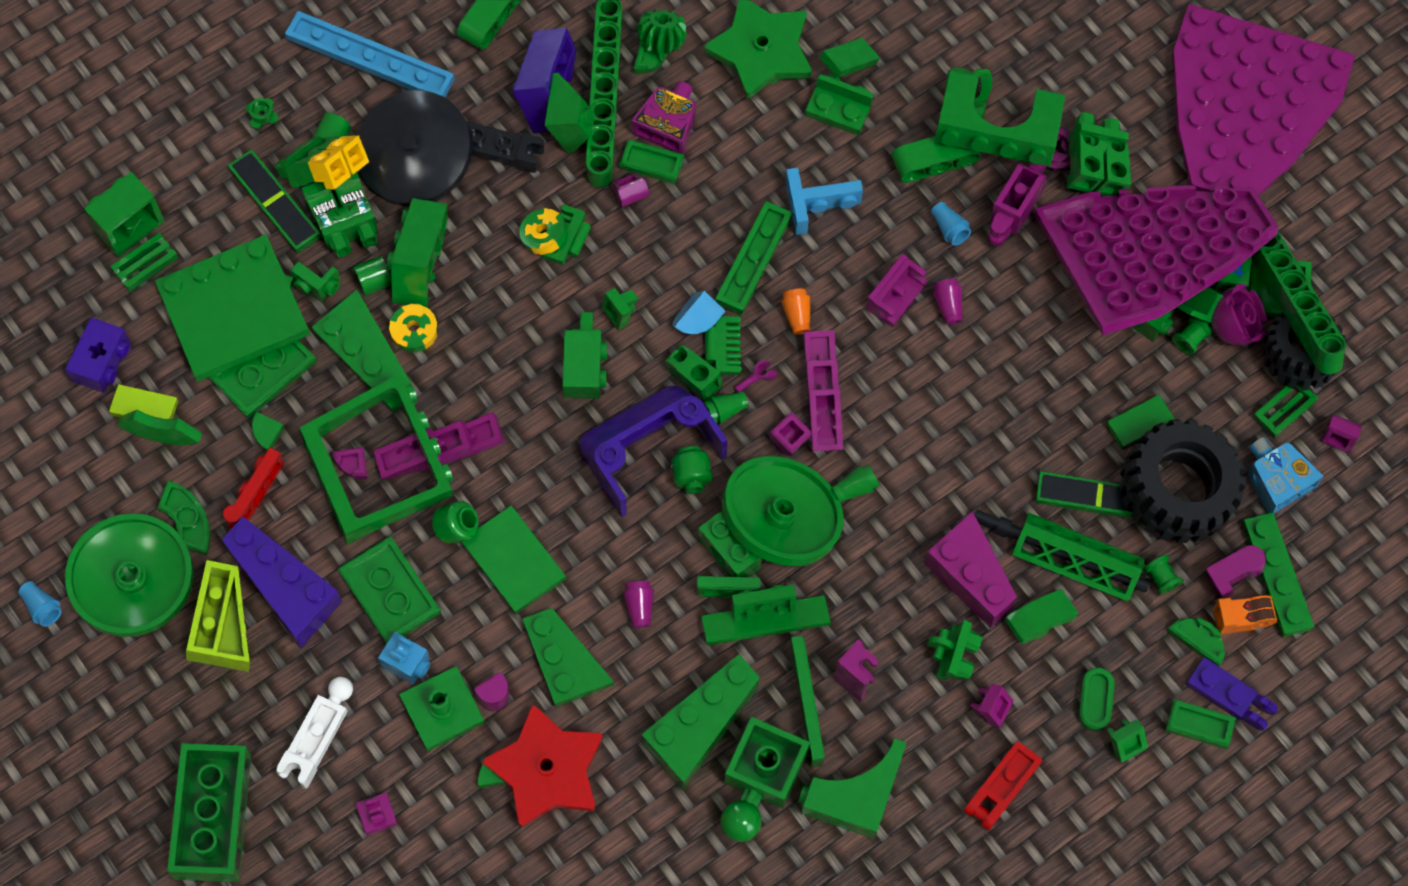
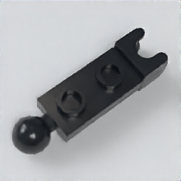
(506, 147)

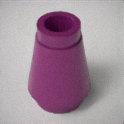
(949, 300)
(639, 603)

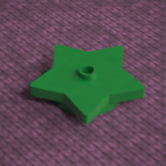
(761, 47)

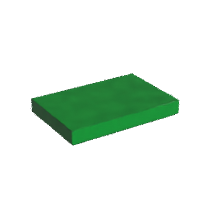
(264, 377)
(514, 560)
(389, 590)

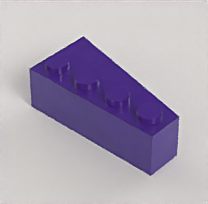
(287, 585)

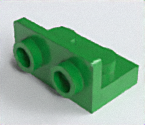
(840, 104)

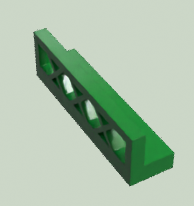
(1082, 546)

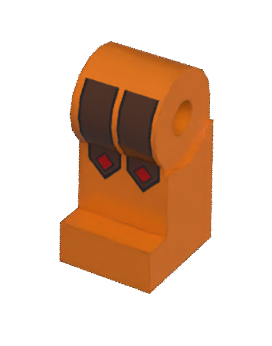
(1244, 614)

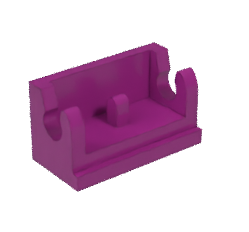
(896, 290)
(852, 674)

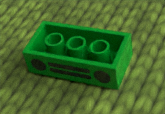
(209, 813)

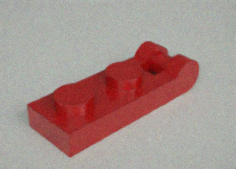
(254, 490)
(1003, 784)

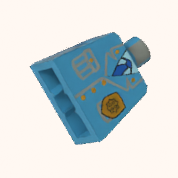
(1281, 475)

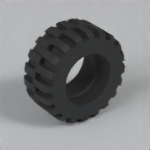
(1207, 456)

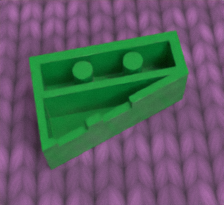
(417, 251)

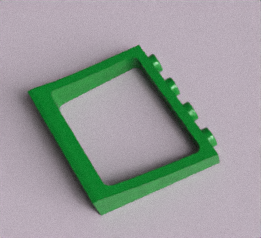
(312, 432)

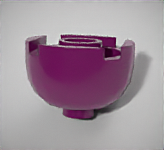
(1239, 316)

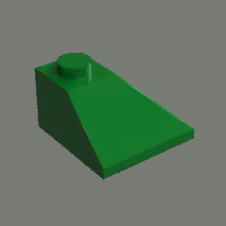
(567, 115)

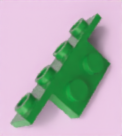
(765, 614)

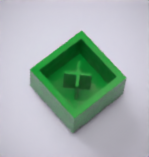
(124, 214)

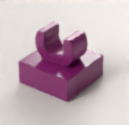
(994, 705)
(376, 814)

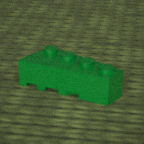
(699, 722)

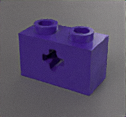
(97, 340)

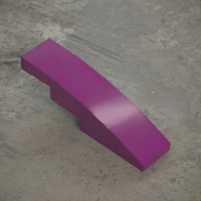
(823, 391)
(454, 440)

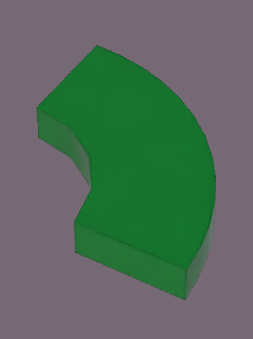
(158, 429)
(188, 516)

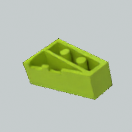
(218, 620)

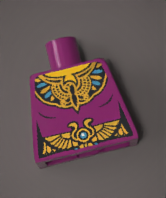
(667, 118)

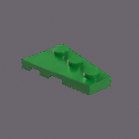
(563, 659)

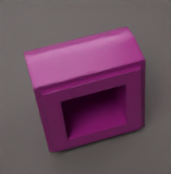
(630, 189)
(1341, 433)
(789, 434)
(493, 693)

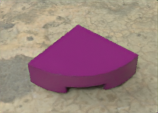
(352, 462)

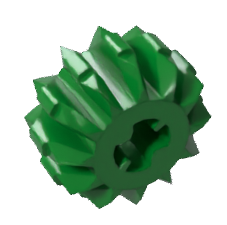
(662, 31)

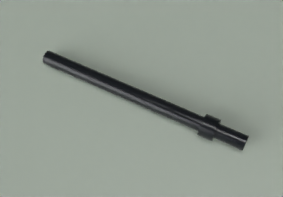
(1005, 527)

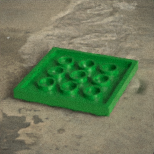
(232, 308)

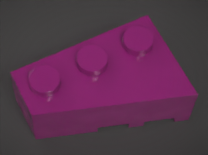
(972, 571)

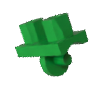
(950, 649)

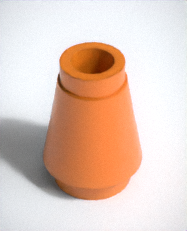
(797, 309)

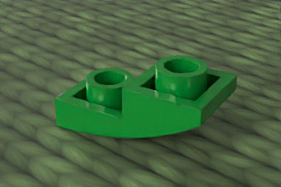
(1040, 616)

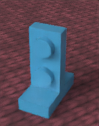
(818, 198)

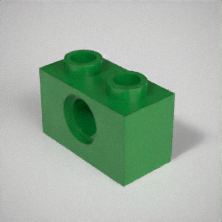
(726, 549)

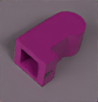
(1244, 563)

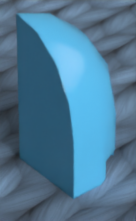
(698, 314)

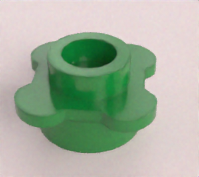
(261, 105)

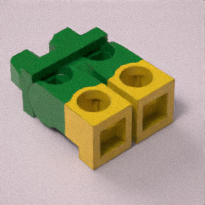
(324, 161)

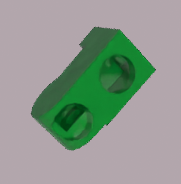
(694, 372)

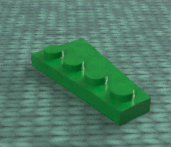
(360, 345)

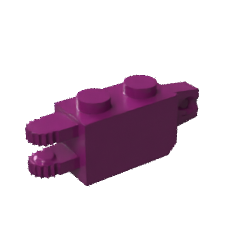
(1016, 202)

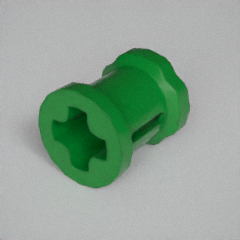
(1192, 335)
(1163, 575)

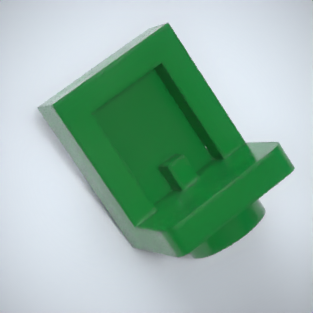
(309, 282)

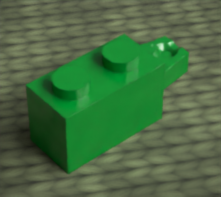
(583, 360)

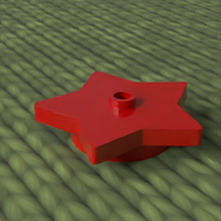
(542, 790)

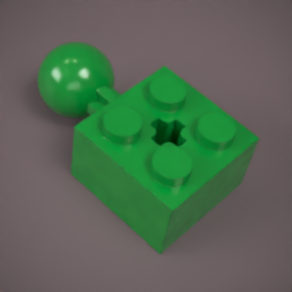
(773, 784)

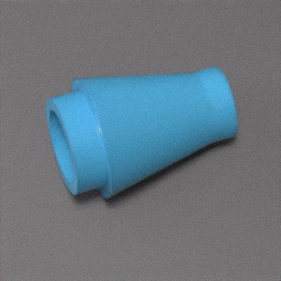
(952, 225)
(41, 606)

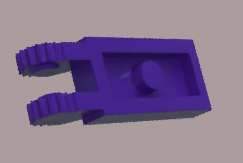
(1230, 694)

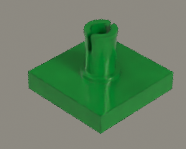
(442, 708)

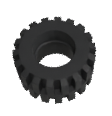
(1288, 362)

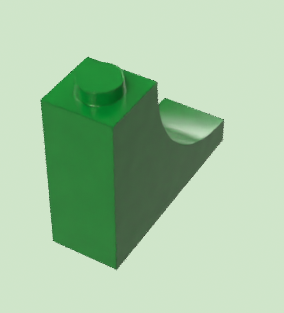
(854, 802)

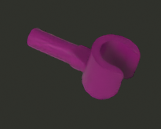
(757, 375)

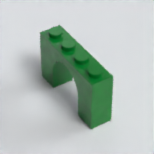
(965, 128)

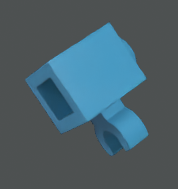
(405, 658)

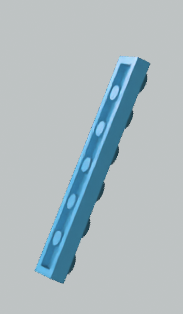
(368, 55)

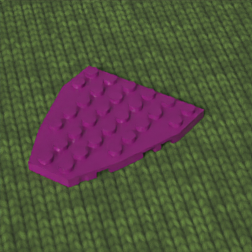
(1249, 98)
(1153, 249)

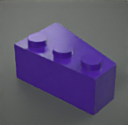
(547, 54)

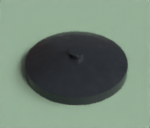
(415, 147)

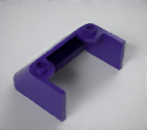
(605, 444)

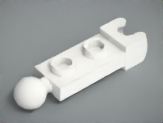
(316, 733)

